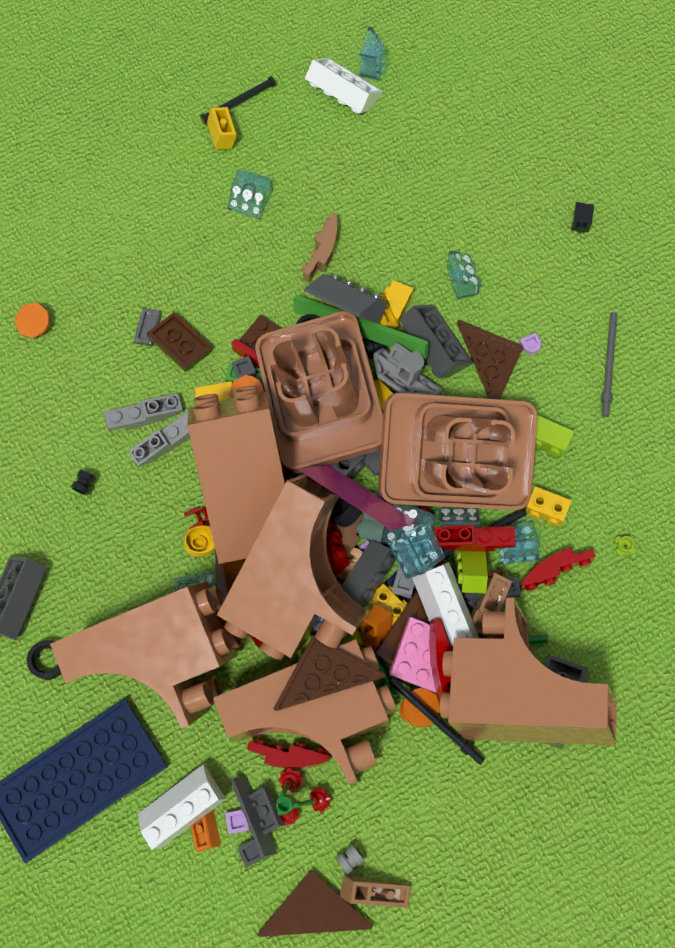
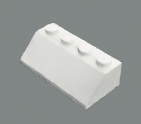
(343, 85)
(445, 602)
(179, 808)

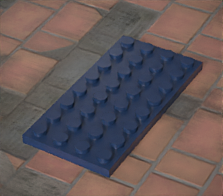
(77, 780)

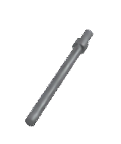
(606, 396)

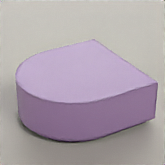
(531, 344)

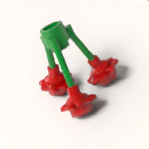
(287, 805)

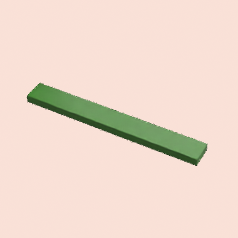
(369, 329)

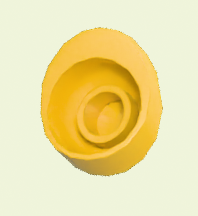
(199, 541)

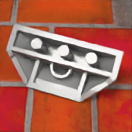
(386, 370)

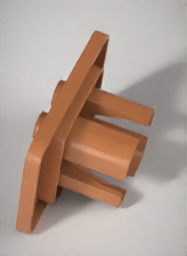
(320, 391)
(457, 451)

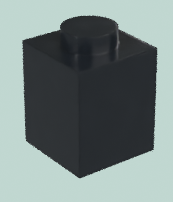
(582, 217)

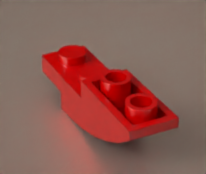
(475, 539)
(548, 570)
(296, 758)

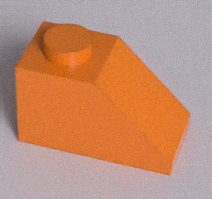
(376, 627)

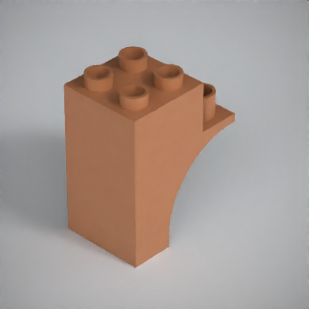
(236, 467)
(290, 579)
(159, 646)
(513, 697)
(324, 720)

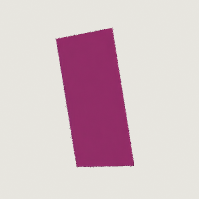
(358, 496)

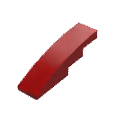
(438, 645)

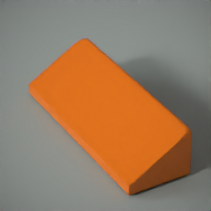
(205, 833)

